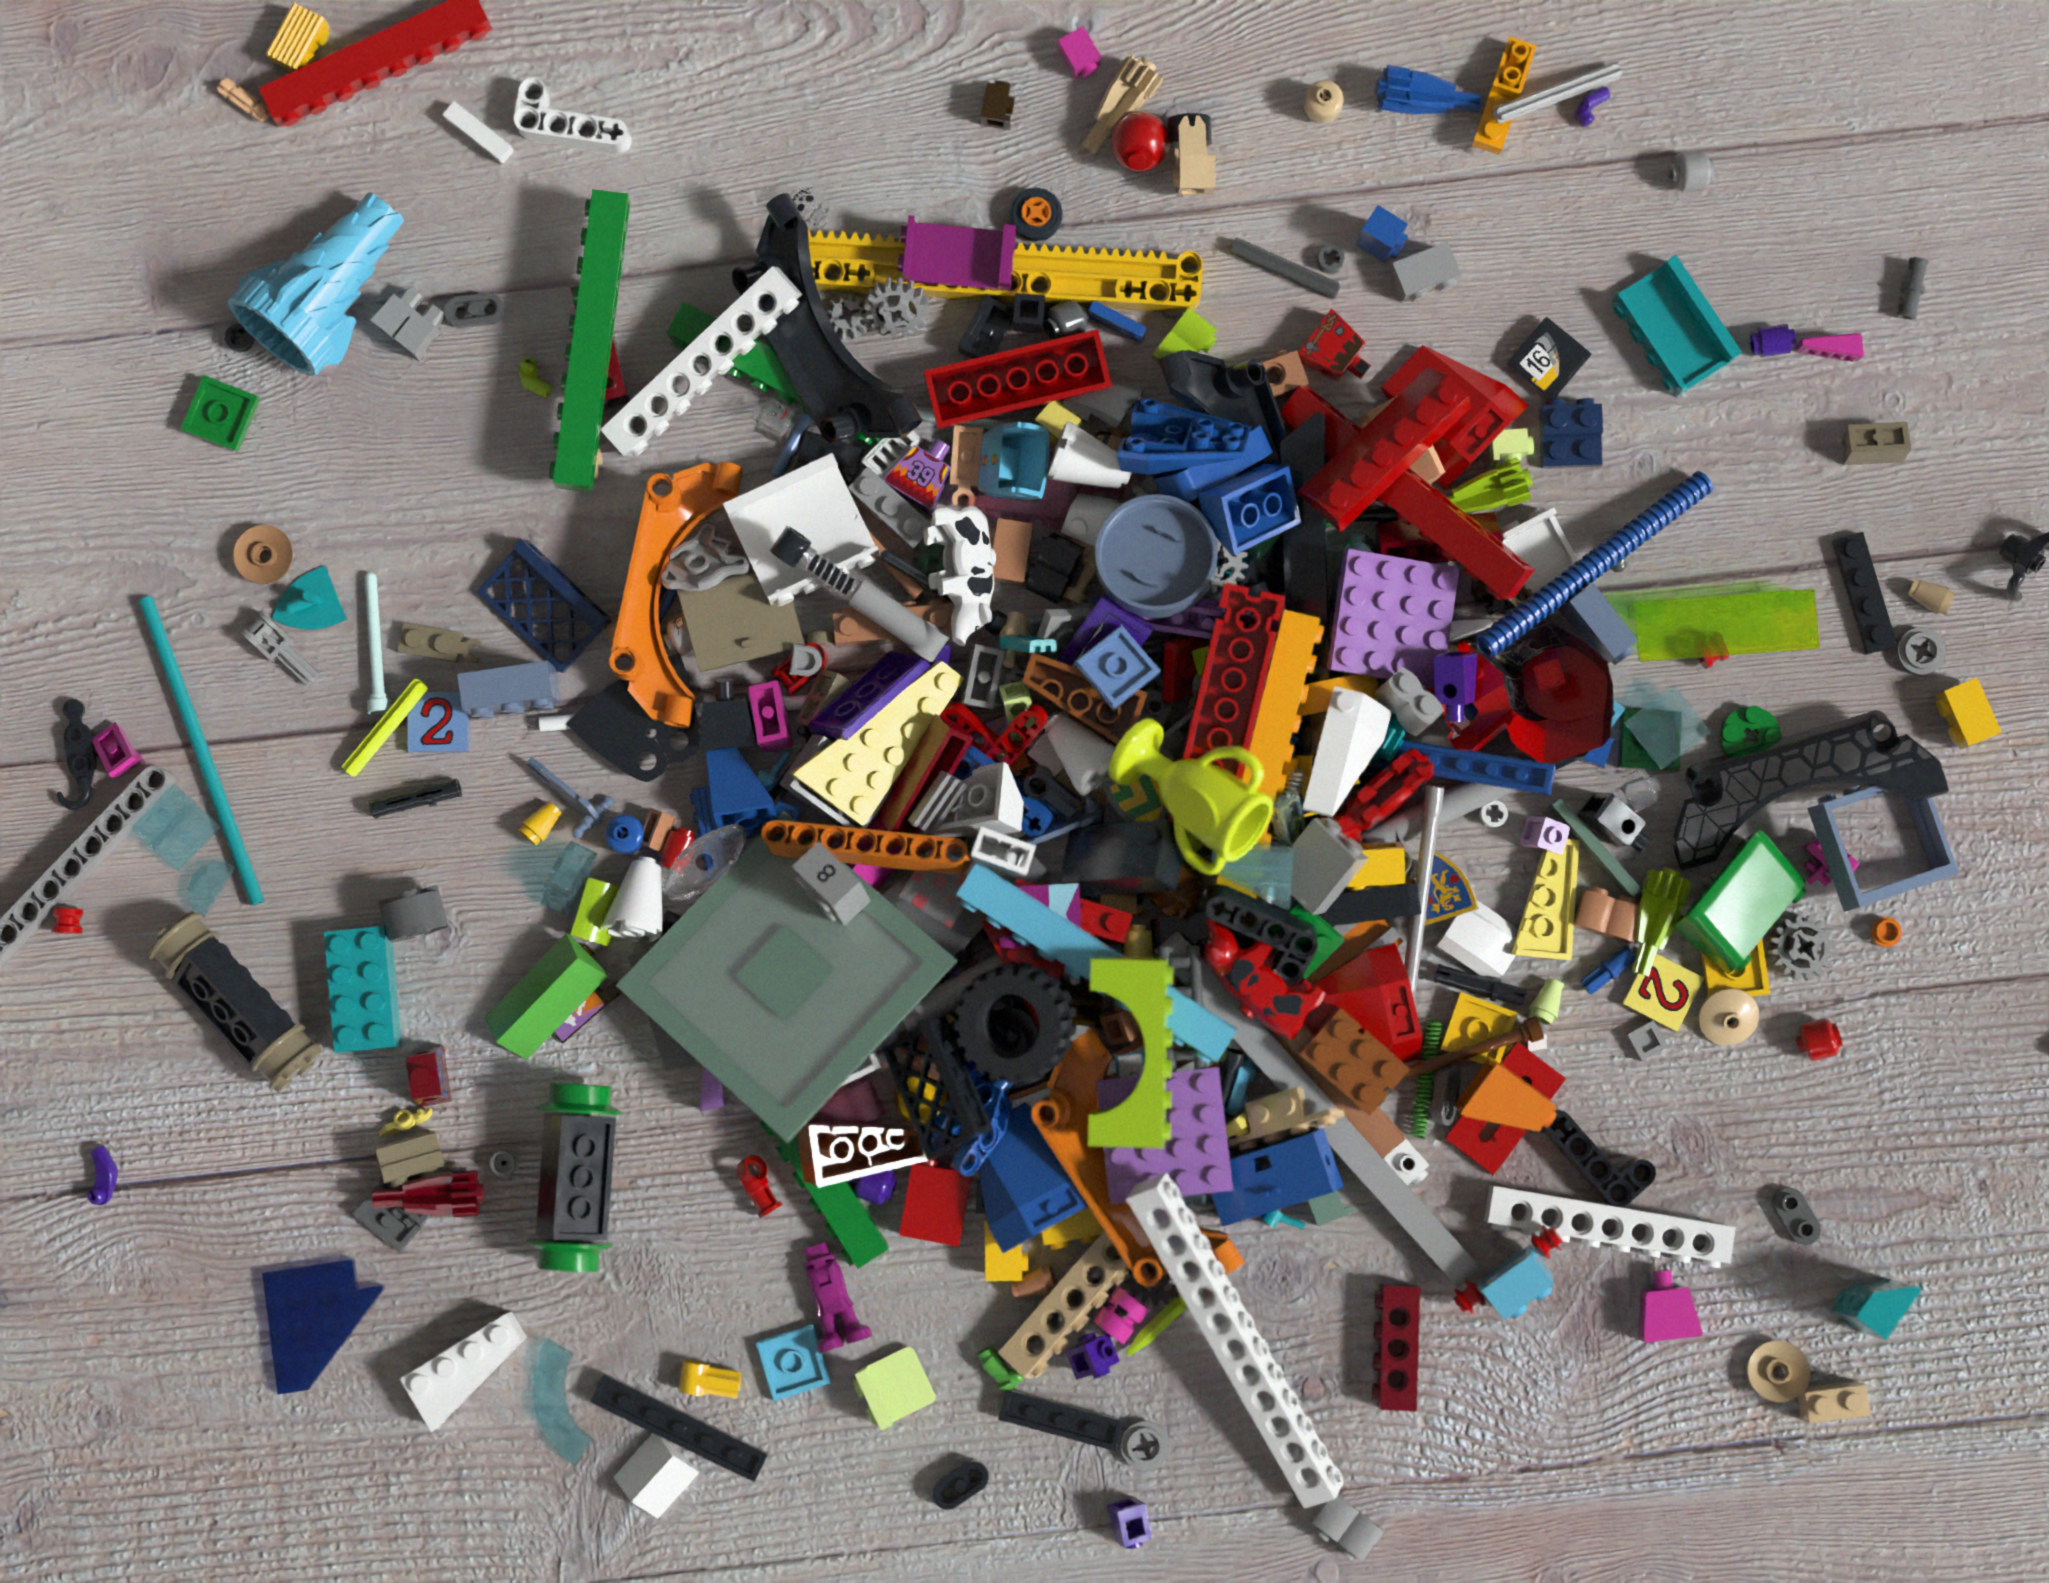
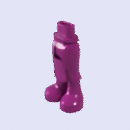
(830, 1298)

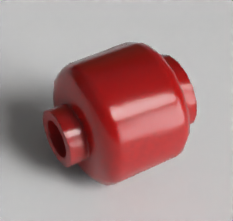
(1819, 1039)

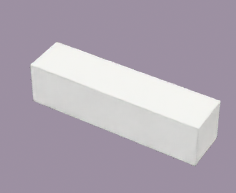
(478, 132)

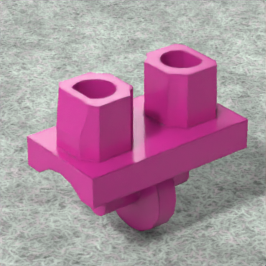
(1817, 873)

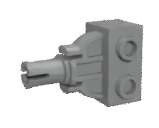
(985, 675)

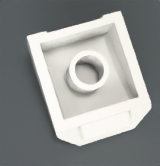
(1480, 942)

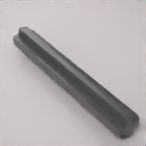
(1285, 268)

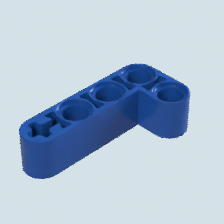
(1192, 481)
(1030, 824)

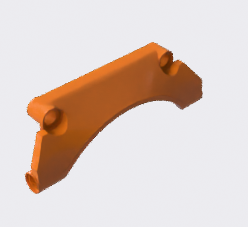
(661, 528)
(1067, 1134)

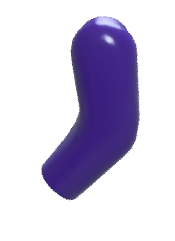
(105, 1177)

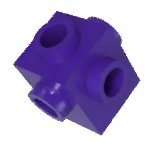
(1098, 1356)

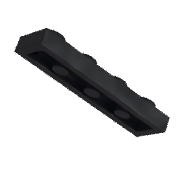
(1864, 593)
(1061, 1420)

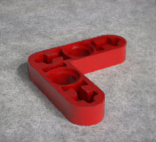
(992, 742)

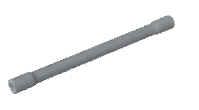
(1431, 811)

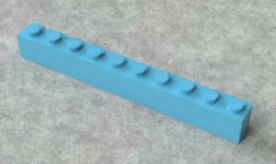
(1075, 947)

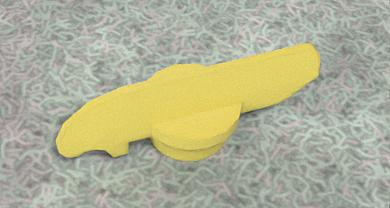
(404, 1121)

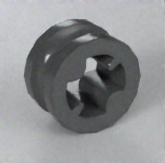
(1335, 267)

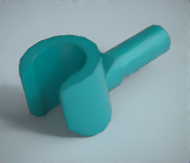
(1273, 1218)

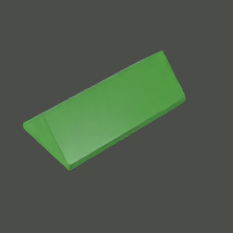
(545, 997)

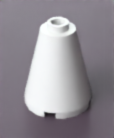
(1085, 460)
(638, 904)

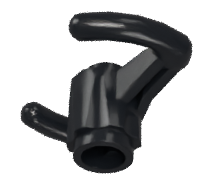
(2025, 557)

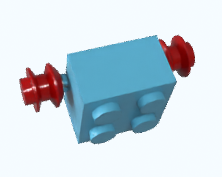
(1516, 1280)

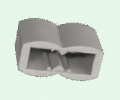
(1407, 699)
(1347, 1527)

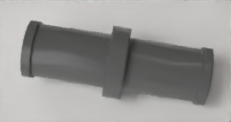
(1912, 288)

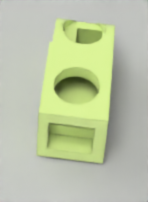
(1015, 699)

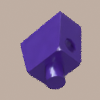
(1457, 670)

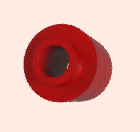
(674, 845)

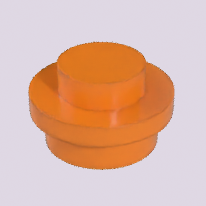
(1886, 932)

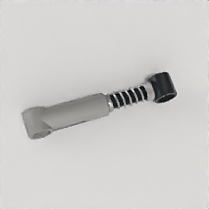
(862, 595)

